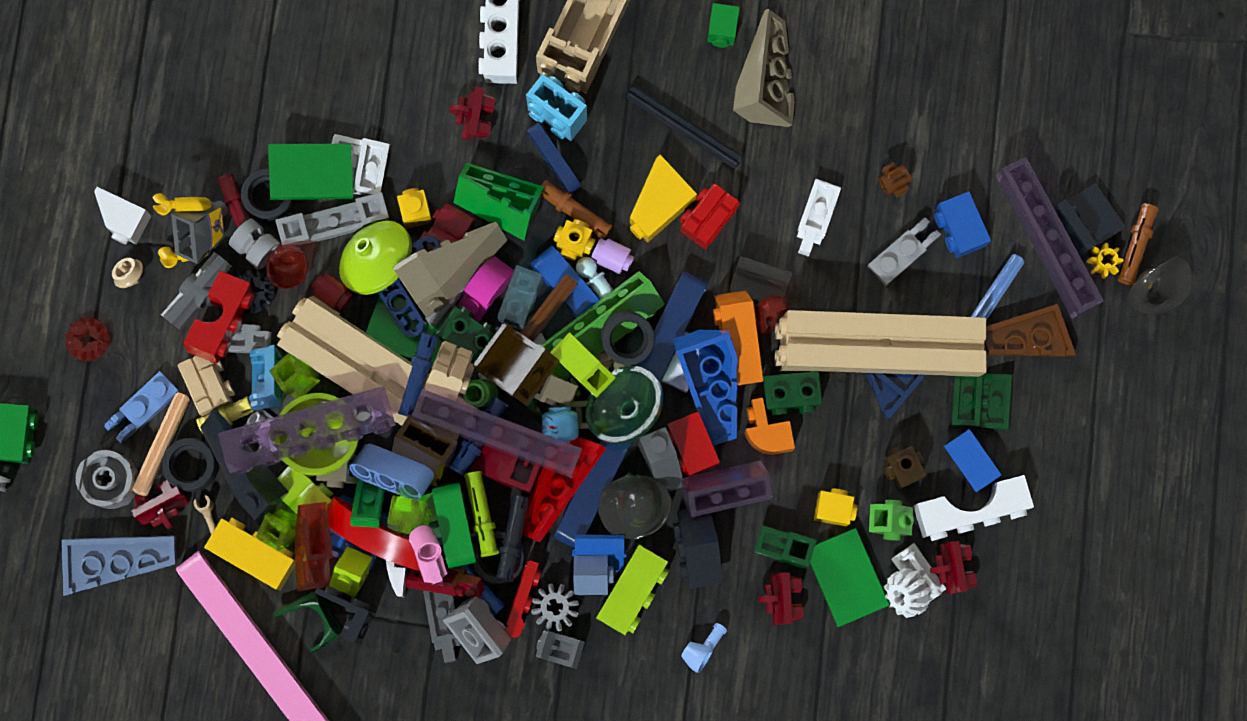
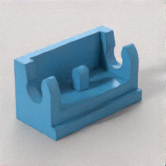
(265, 389)

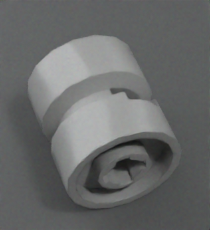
(250, 240)

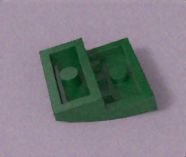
(983, 401)

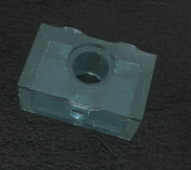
(520, 297)

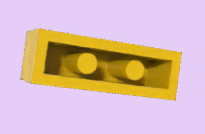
(251, 553)

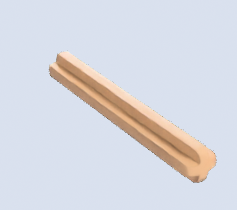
(161, 444)

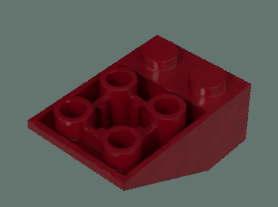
(506, 469)

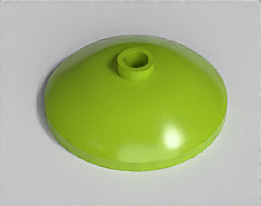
(372, 254)
(316, 460)

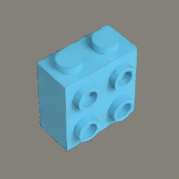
(556, 107)

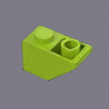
(583, 365)

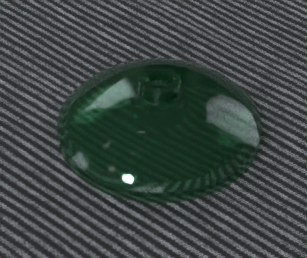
(610, 413)

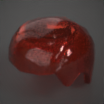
(287, 266)
(767, 312)

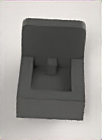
(559, 649)

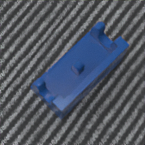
(972, 460)

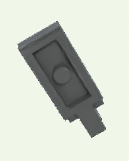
(439, 607)

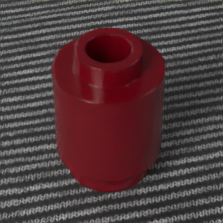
(332, 292)

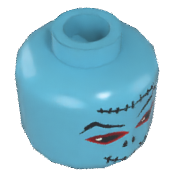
(561, 423)

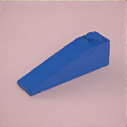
(711, 374)

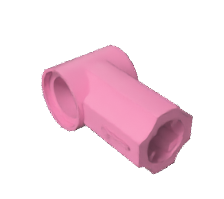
(428, 554)

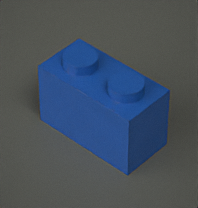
(961, 225)

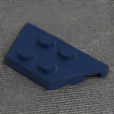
(892, 389)

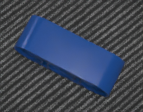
(553, 268)

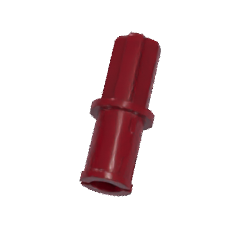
(233, 199)

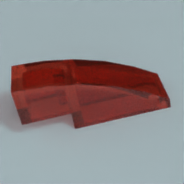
(312, 547)

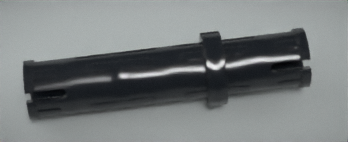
(512, 539)

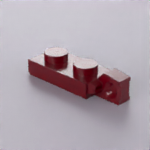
(455, 583)

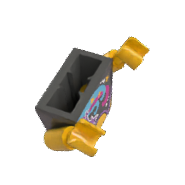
(195, 225)

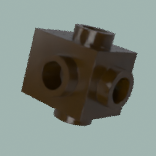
(913, 462)

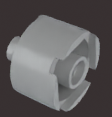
(104, 464)

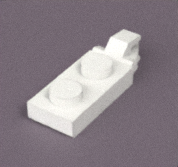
(817, 214)

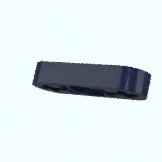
(553, 158)

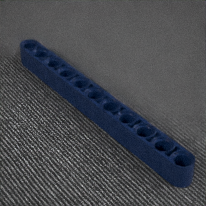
(671, 325)

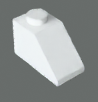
(122, 217)

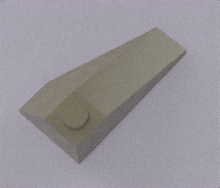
(763, 84)
(441, 274)

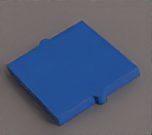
(602, 545)

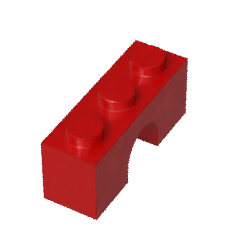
(212, 339)

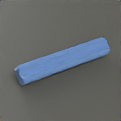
(998, 287)

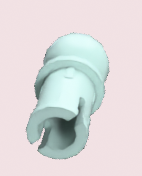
(587, 268)

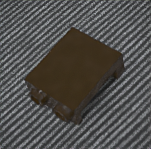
(516, 364)

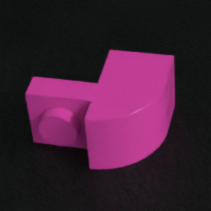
(485, 287)

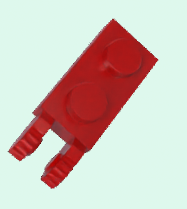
(521, 600)

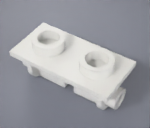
(913, 559)

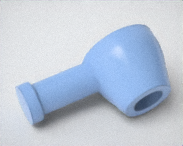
(697, 654)

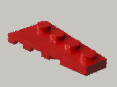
(555, 490)

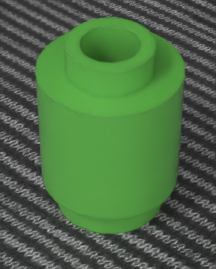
(480, 392)

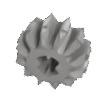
(549, 614)

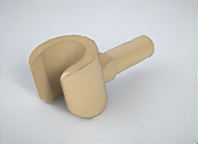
(206, 511)

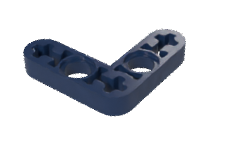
(404, 322)

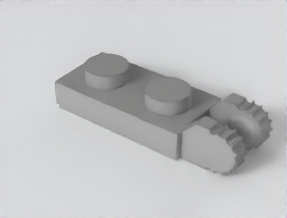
(901, 253)

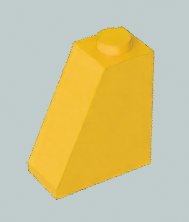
(660, 200)

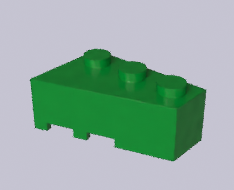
(499, 198)

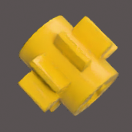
(1110, 254)

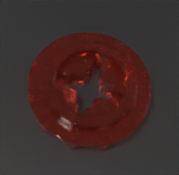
(92, 350)

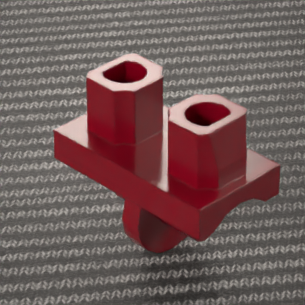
(476, 103)
(161, 508)
(951, 567)
(779, 598)

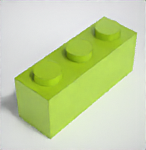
(633, 591)

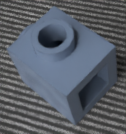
(592, 574)

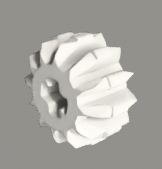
(908, 592)

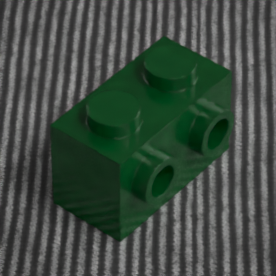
(462, 330)
(792, 392)

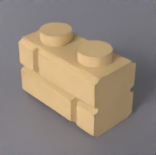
(450, 371)
(206, 384)

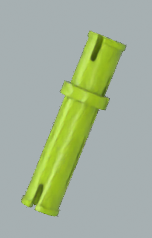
(481, 514)

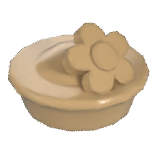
(127, 272)

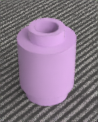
(612, 255)

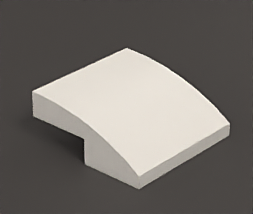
(367, 163)

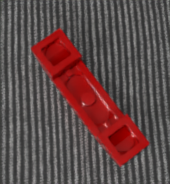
(378, 541)

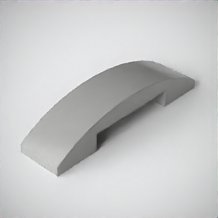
(332, 222)

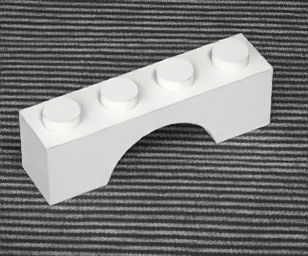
(1007, 498)

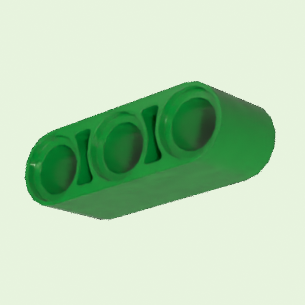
(454, 525)

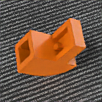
(767, 438)

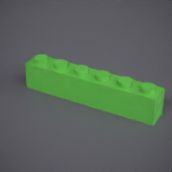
(633, 295)

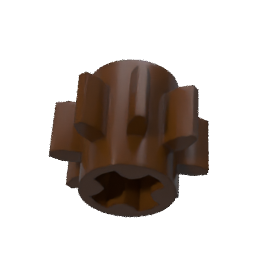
(894, 179)

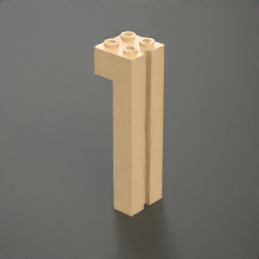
(579, 41)
(880, 343)
(347, 354)

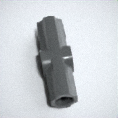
(194, 292)

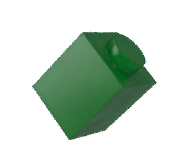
(723, 25)

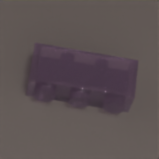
(726, 488)

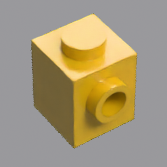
(414, 208)
(835, 507)

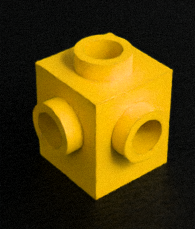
(574, 249)

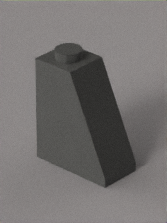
(661, 459)

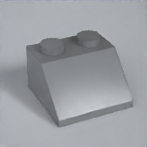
(478, 630)

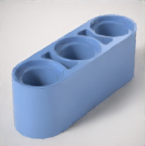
(392, 472)

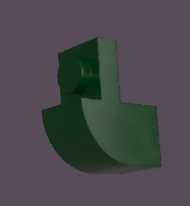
(785, 547)

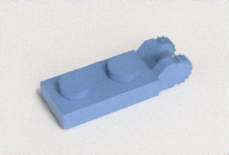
(143, 406)

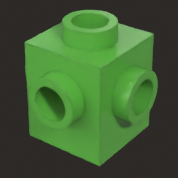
(891, 519)

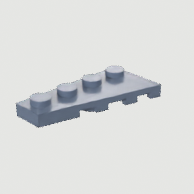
(107, 560)

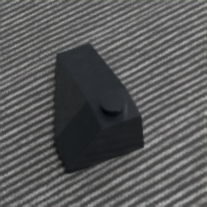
(255, 490)

